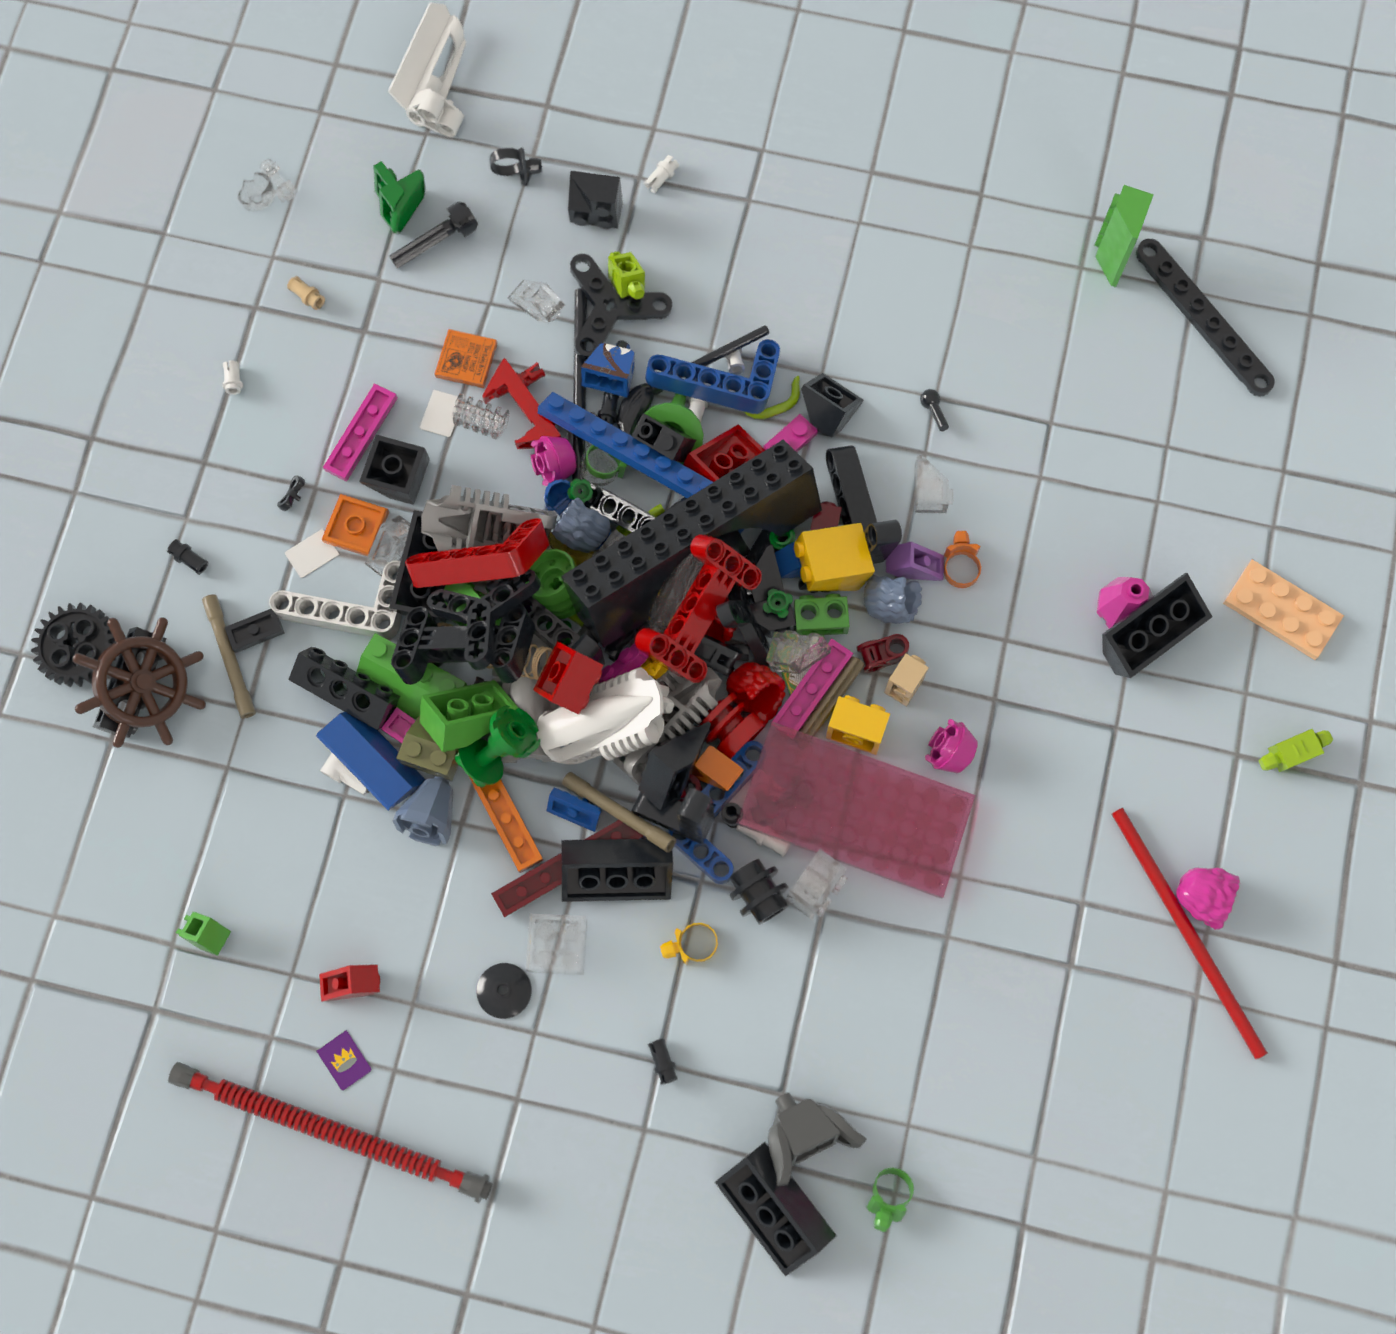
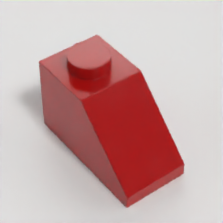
(349, 982)

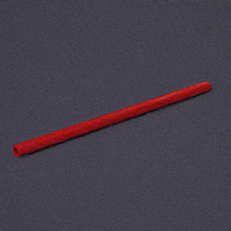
(1189, 934)

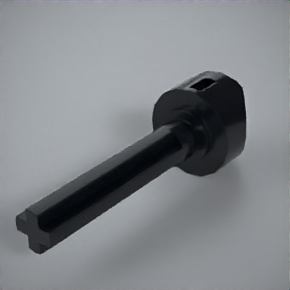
(460, 220)

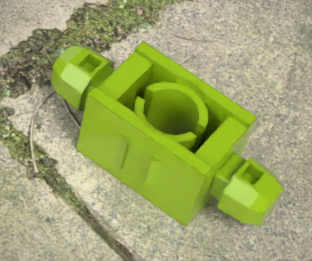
(626, 274)
(1295, 750)

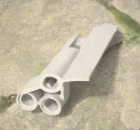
(416, 87)

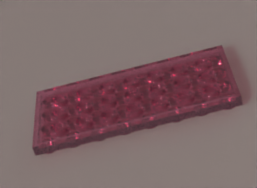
(856, 810)

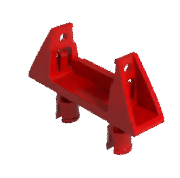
(508, 381)

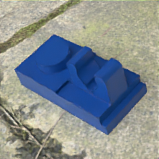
(573, 809)

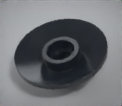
(516, 997)

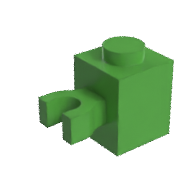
(204, 933)

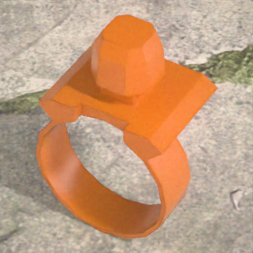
(962, 546)

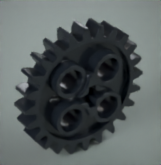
(52, 649)

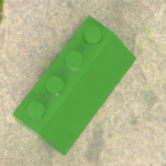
(1121, 231)
(377, 665)

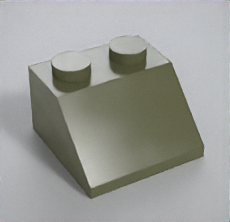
(423, 754)

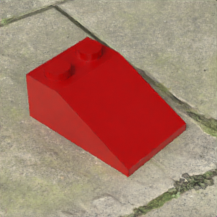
(723, 454)

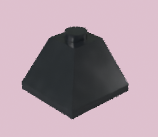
(829, 404)

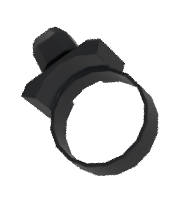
(523, 167)

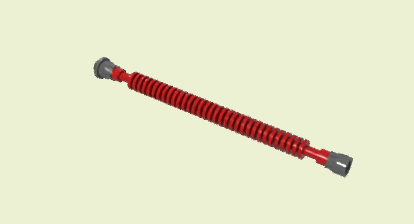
(306, 1122)

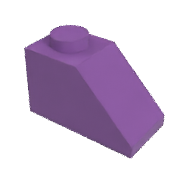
(915, 562)

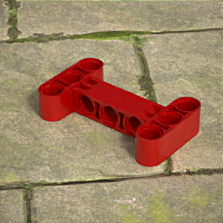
(698, 608)

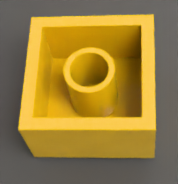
(857, 724)

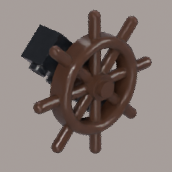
(136, 682)

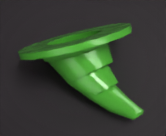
(680, 417)

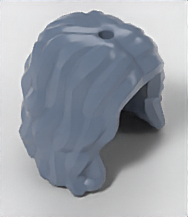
(581, 527)
(892, 599)

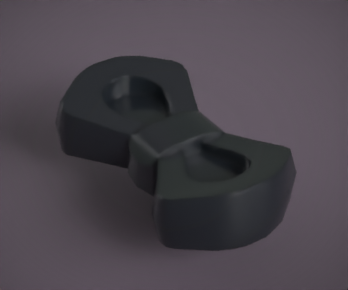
(295, 485)

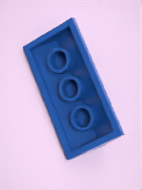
(370, 759)

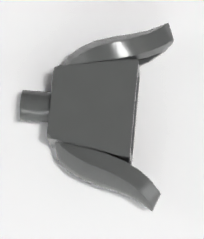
(805, 1131)

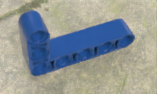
(720, 381)
(715, 856)

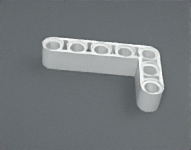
(348, 611)

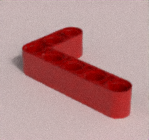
(481, 562)

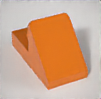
(716, 769)

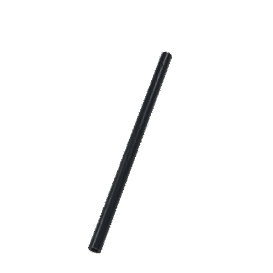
(579, 391)

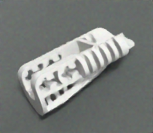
(617, 721)

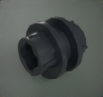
(758, 891)

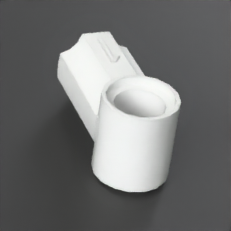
(337, 771)

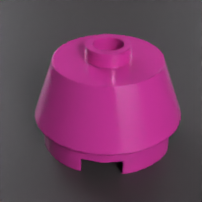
(553, 459)
(952, 747)

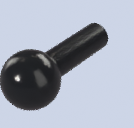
(930, 399)

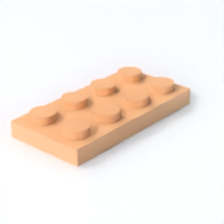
(1283, 609)

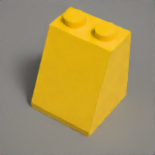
(834, 558)

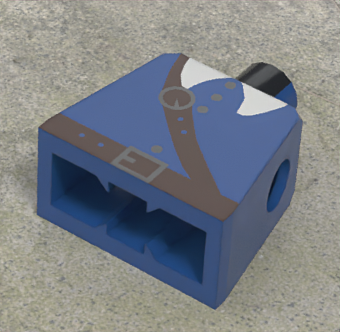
(610, 368)

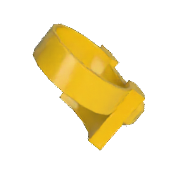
(670, 949)

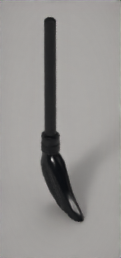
(642, 395)

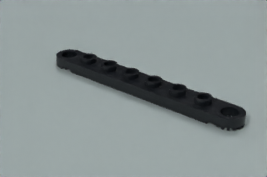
(1205, 317)

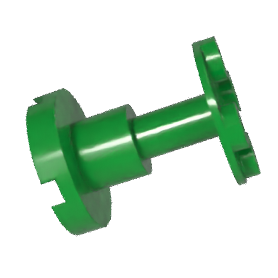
(511, 734)

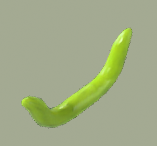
(781, 407)

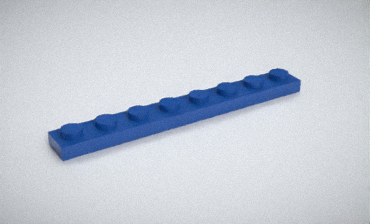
(622, 446)

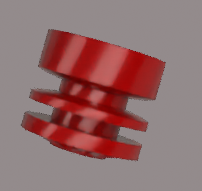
(731, 727)

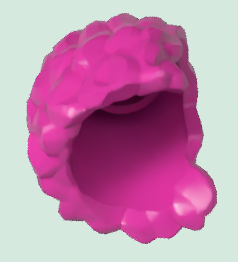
(1208, 894)

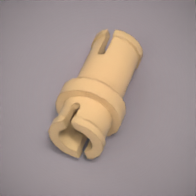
(309, 295)

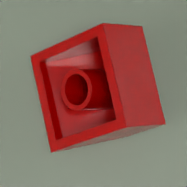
(568, 678)

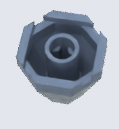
(427, 812)

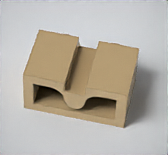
(906, 679)

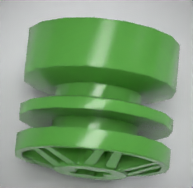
(552, 592)

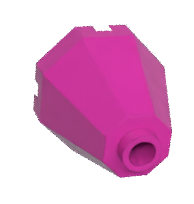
(1121, 598)

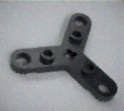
(601, 292)

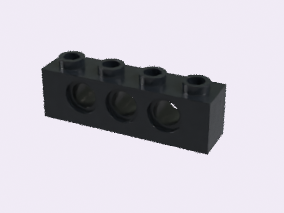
(330, 688)

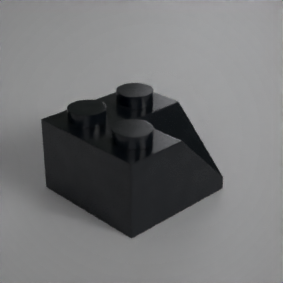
(594, 200)
(395, 469)

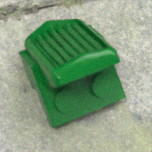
(398, 198)

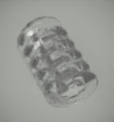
(479, 418)

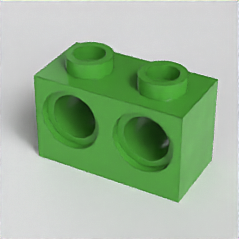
(822, 622)

